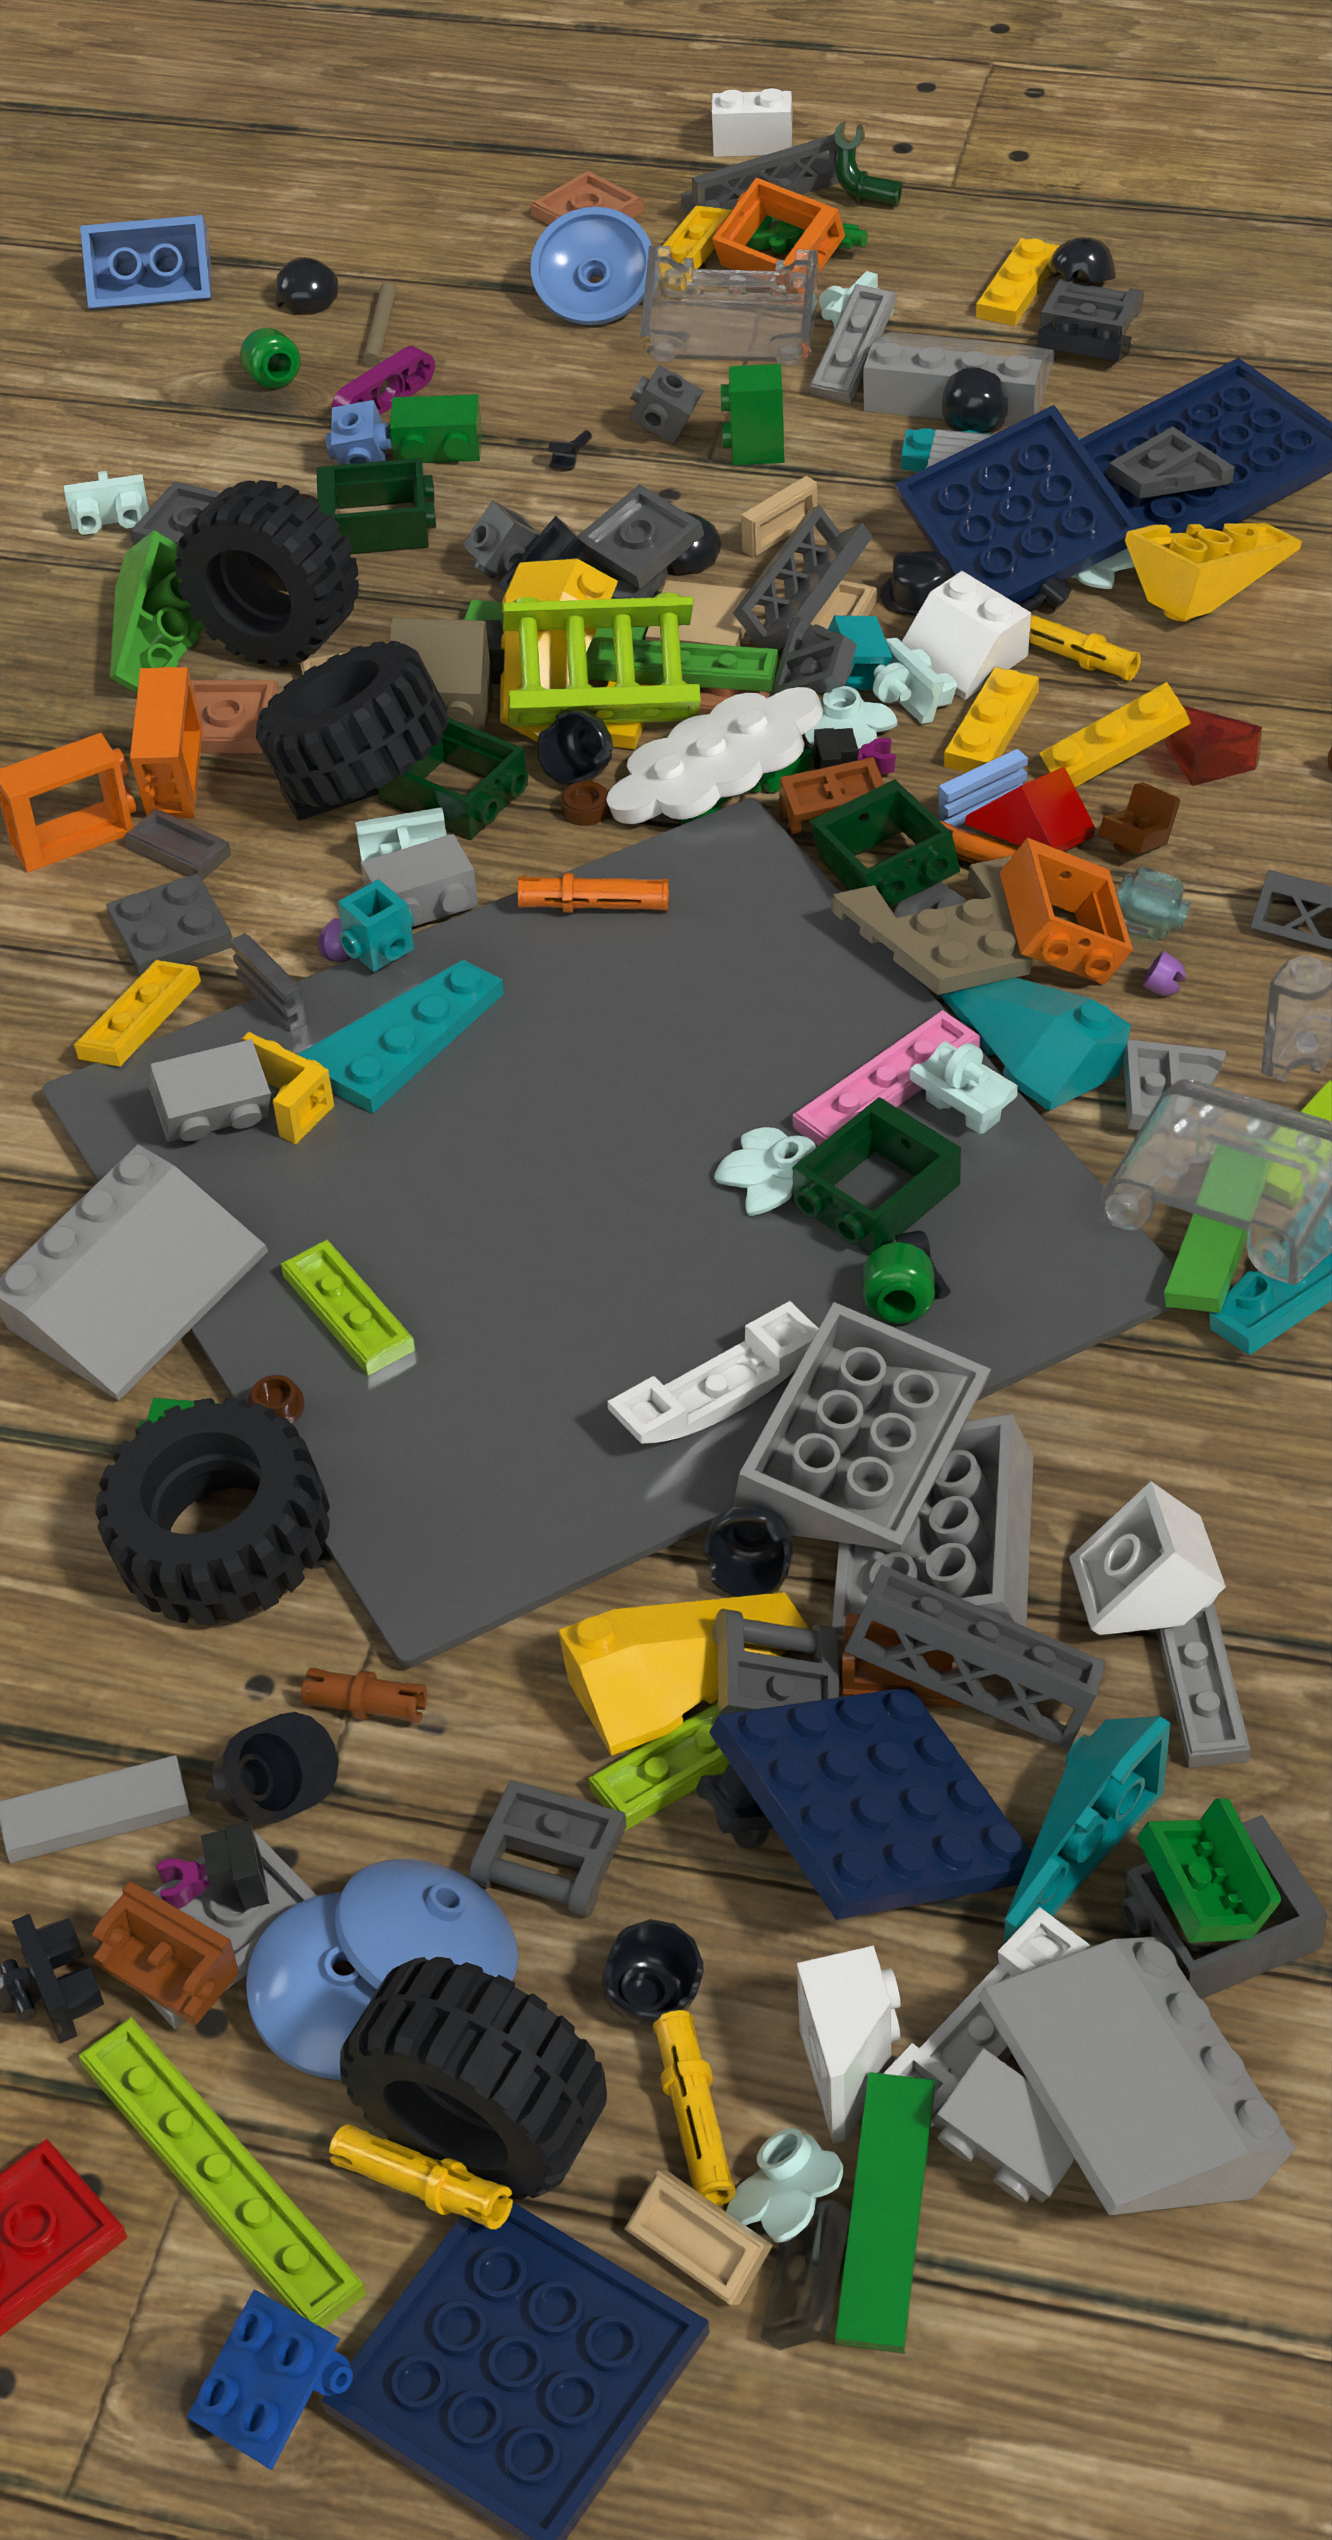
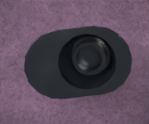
(913, 580)
(275, 1769)

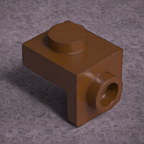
(1144, 823)

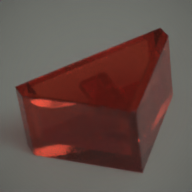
(1214, 746)

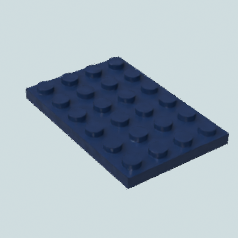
(1243, 420)

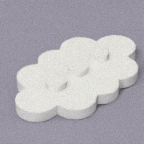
(715, 755)

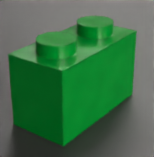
(755, 414)
(436, 428)

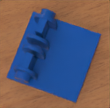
(267, 2378)

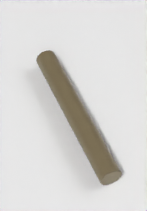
(379, 324)

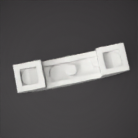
(721, 1385)
(969, 2027)

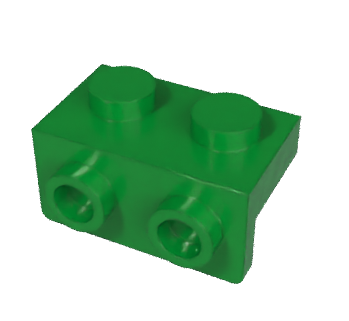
(1211, 1874)

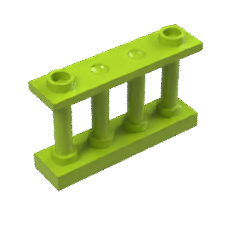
(626, 700)

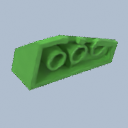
(149, 614)

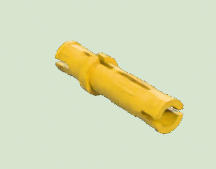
(1116, 660)
(688, 2084)
(441, 2184)

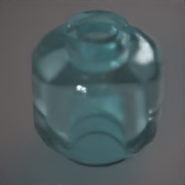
(1152, 903)

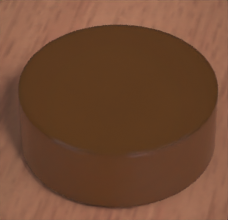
(585, 803)

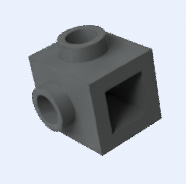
(664, 403)
(499, 540)

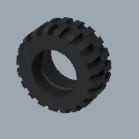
(296, 543)
(352, 723)
(230, 1566)
(474, 2074)

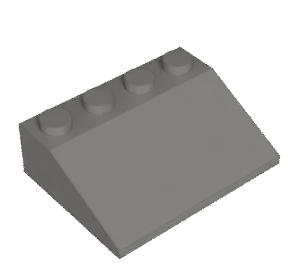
(910, 371)
(126, 1272)
(860, 1432)
(968, 1533)
(1139, 2078)

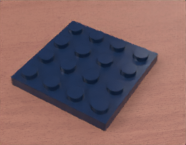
(1019, 507)
(872, 1801)
(518, 2372)

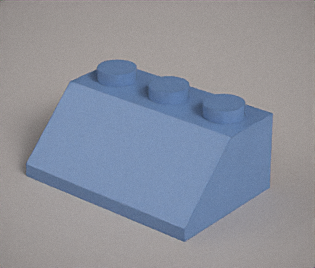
(146, 262)

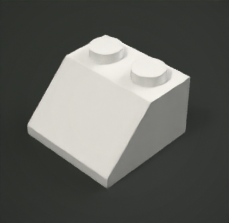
(751, 122)
(969, 632)
(1147, 1566)
(846, 2030)

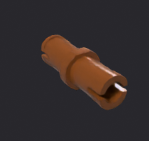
(364, 1695)

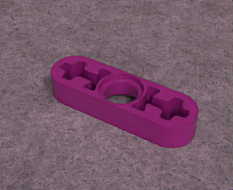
(406, 374)

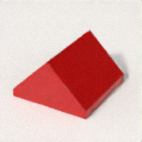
(1038, 810)

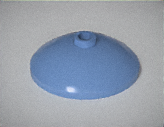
(585, 246)
(417, 1911)
(297, 1997)

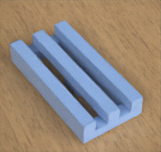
(980, 787)

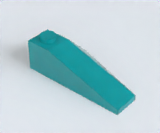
(1044, 1036)
(1100, 1798)

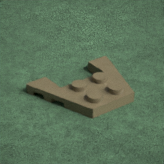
(946, 945)

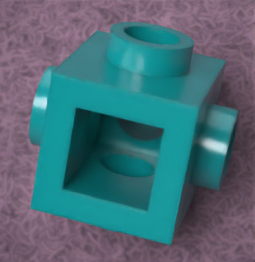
(375, 925)

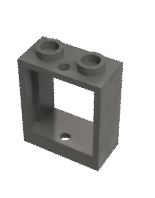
(1298, 1917)

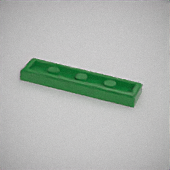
(885, 2213)

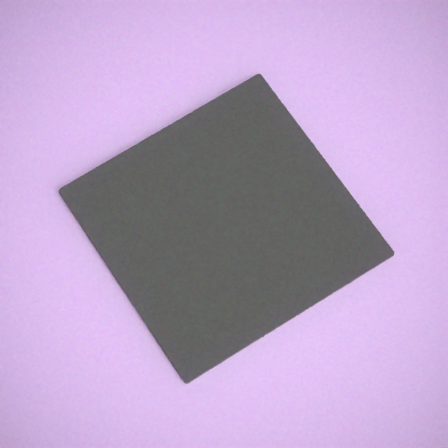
(562, 1229)

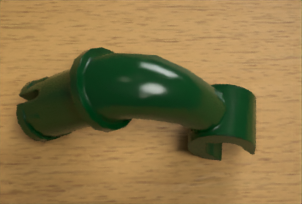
(857, 182)

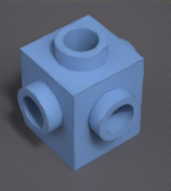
(357, 434)

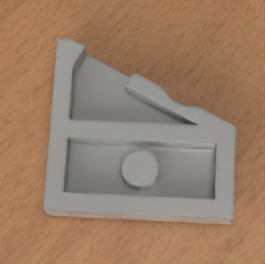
(1156, 1066)

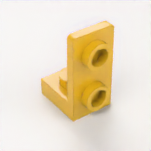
(303, 1085)

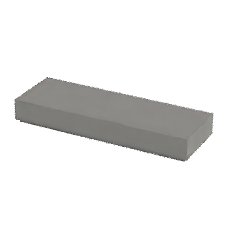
(849, 346)
(1204, 1691)
(93, 1809)

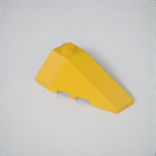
(1204, 567)
(548, 582)
(655, 1662)

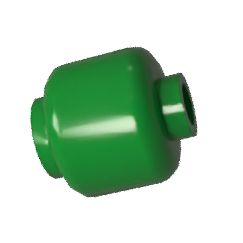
(270, 358)
(898, 1283)

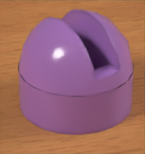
(330, 944)
(1163, 974)

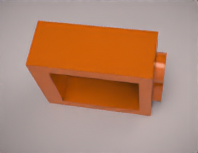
(762, 198)
(167, 741)
(76, 831)
(1031, 888)

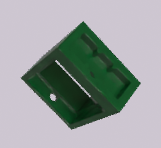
(376, 485)
(476, 751)
(888, 813)
(900, 1140)

